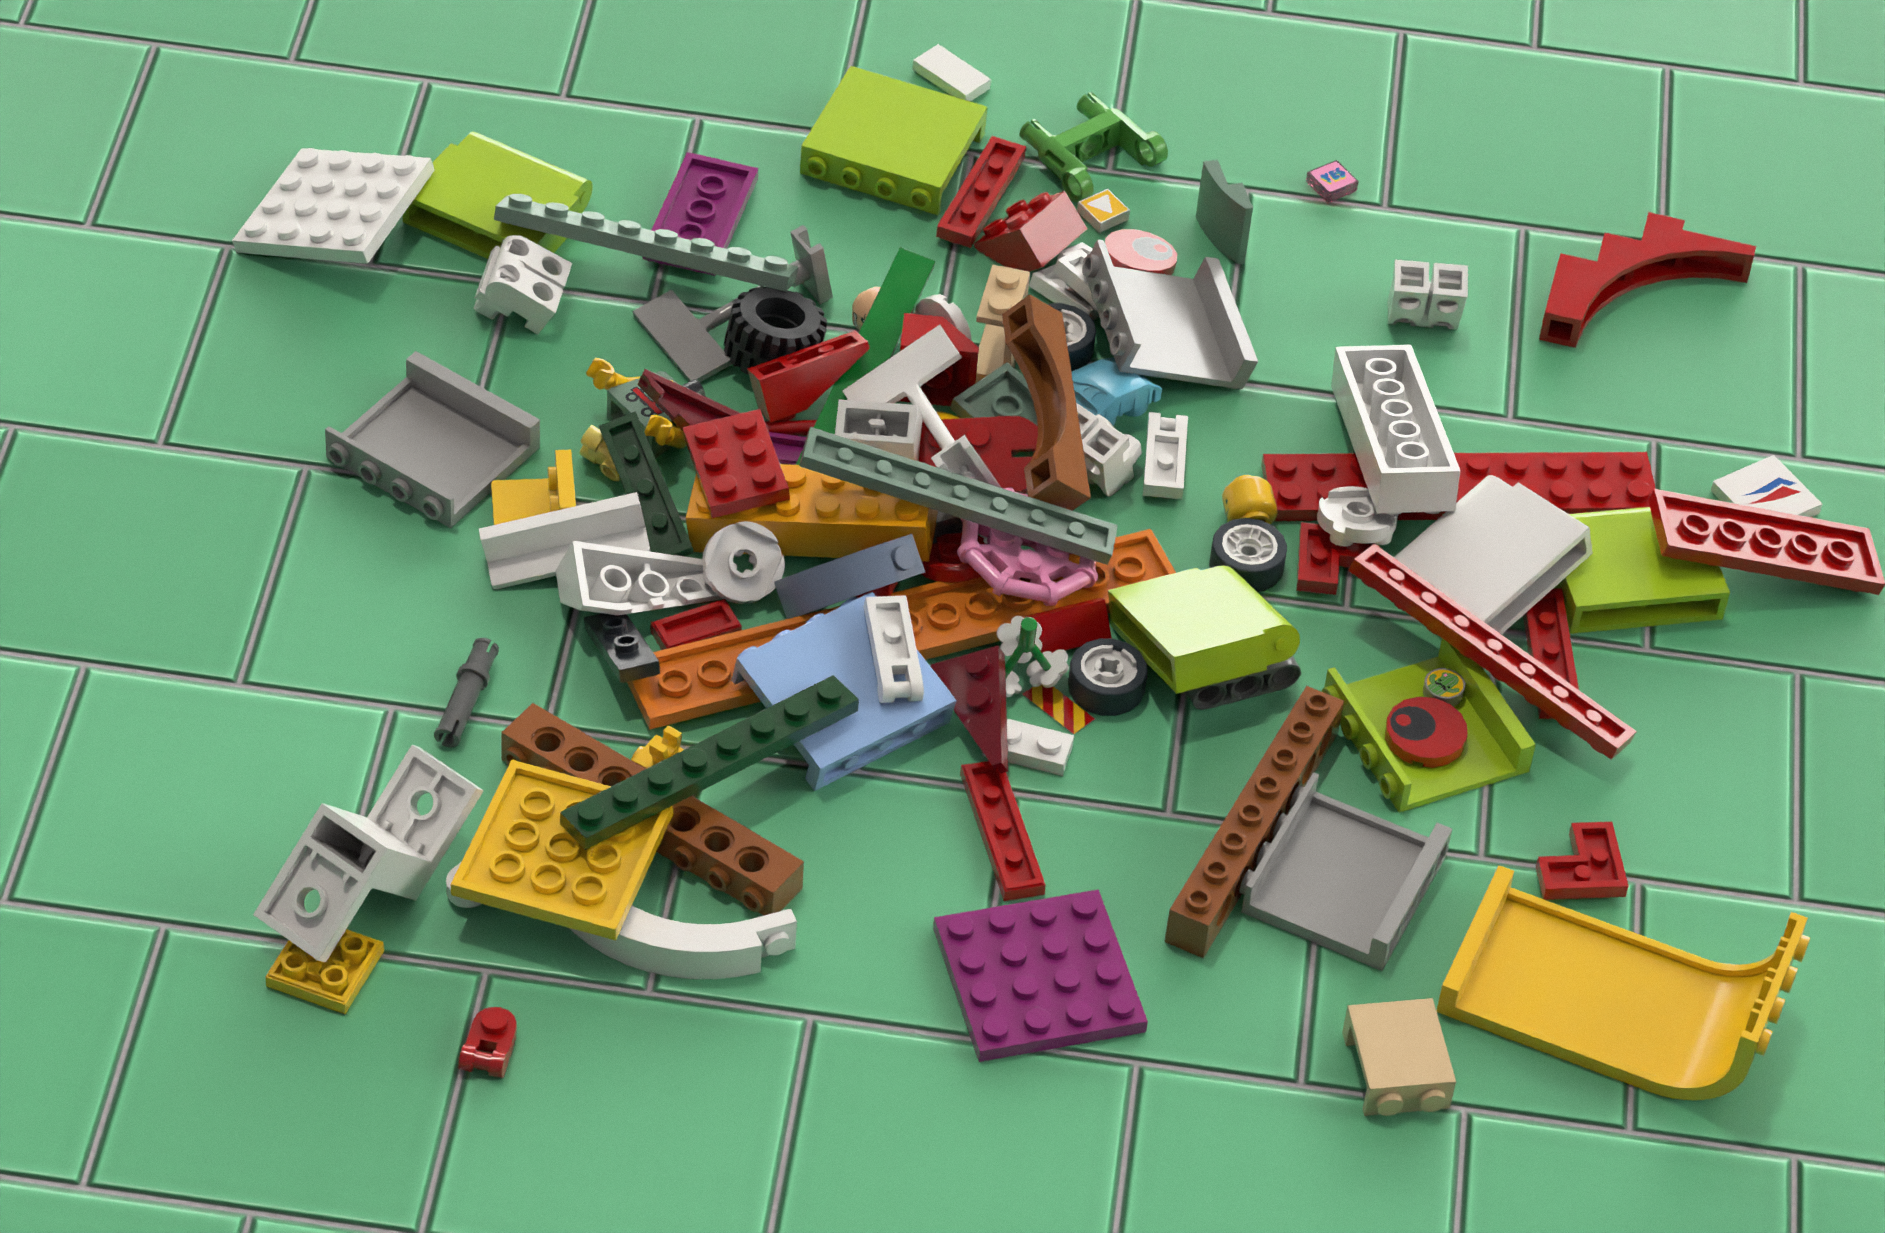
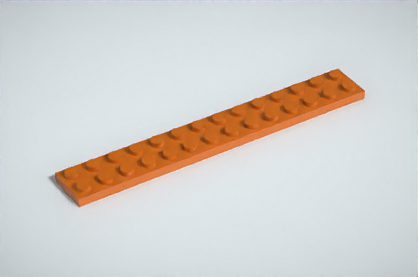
(943, 619)

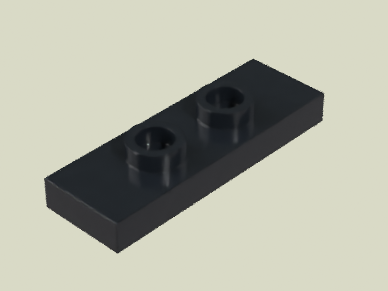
(622, 646)

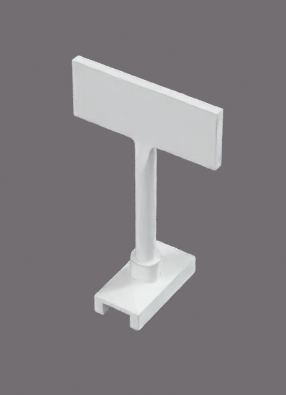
(903, 377)

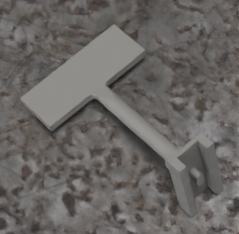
(687, 338)

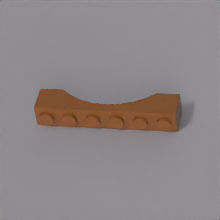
(1040, 347)

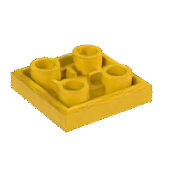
(327, 983)

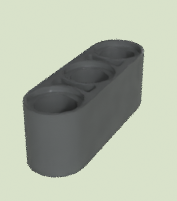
(1275, 678)

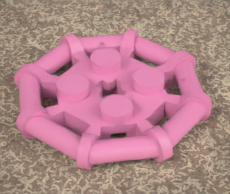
(1004, 562)

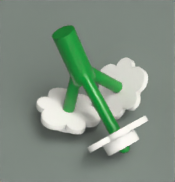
(1022, 642)

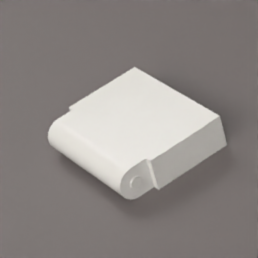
(1499, 551)

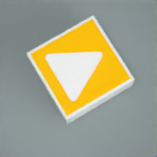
(1103, 210)

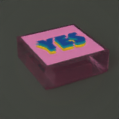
(1332, 181)

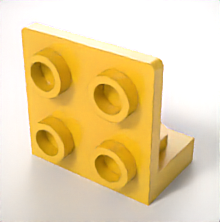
(534, 497)

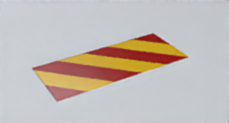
(1059, 707)

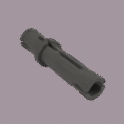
(471, 679)

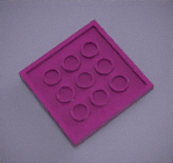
(1039, 975)

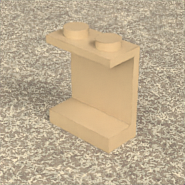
(1003, 290)
(1401, 1056)

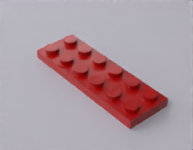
(1766, 542)

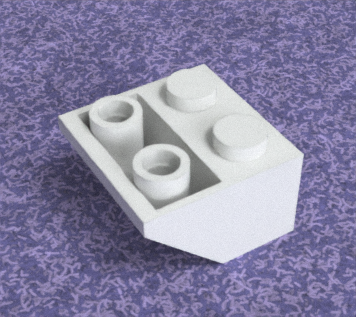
(881, 425)

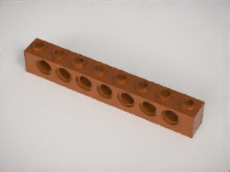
(697, 834)
(1217, 878)

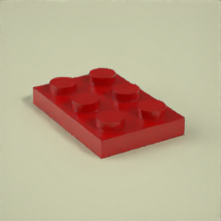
(736, 463)

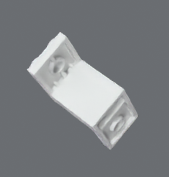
(352, 853)

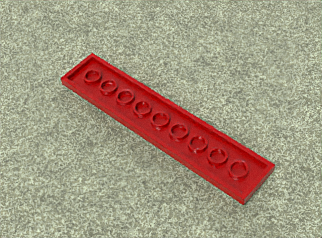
(1566, 479)

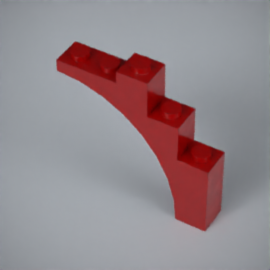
(1624, 263)

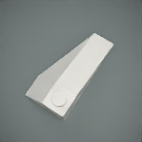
(628, 580)

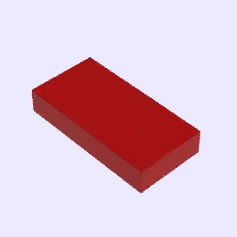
(695, 625)
(1073, 625)

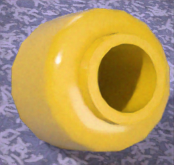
(1249, 498)

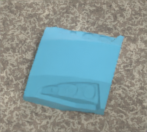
(1112, 393)

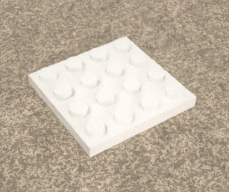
(333, 205)

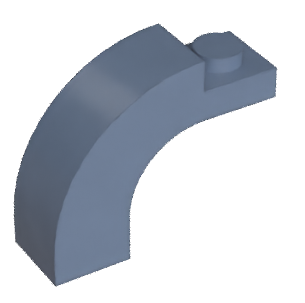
(849, 576)

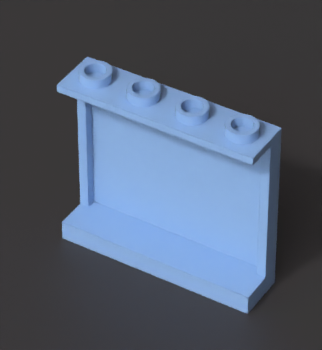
(841, 647)

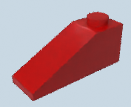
(800, 378)

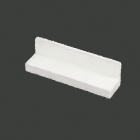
(536, 544)

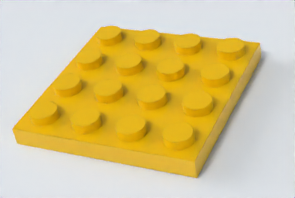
(538, 870)

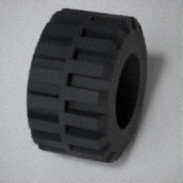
(771, 325)

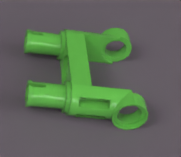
(1104, 130)

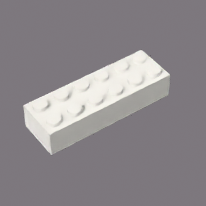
(1395, 429)

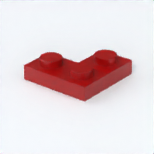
(1321, 559)
(1591, 872)

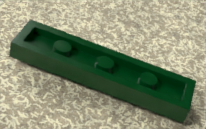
(641, 474)

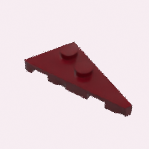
(680, 403)
(980, 692)

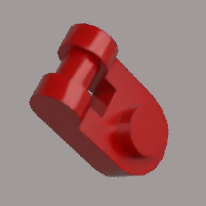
(491, 1031)

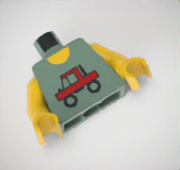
(627, 397)

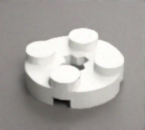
(1352, 518)
(721, 571)

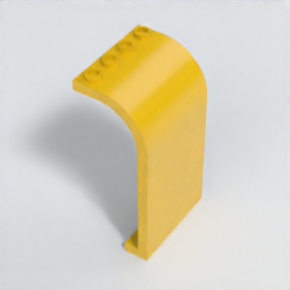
(1615, 995)

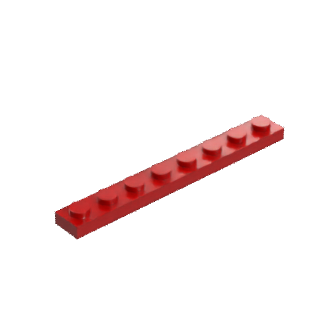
(1492, 651)

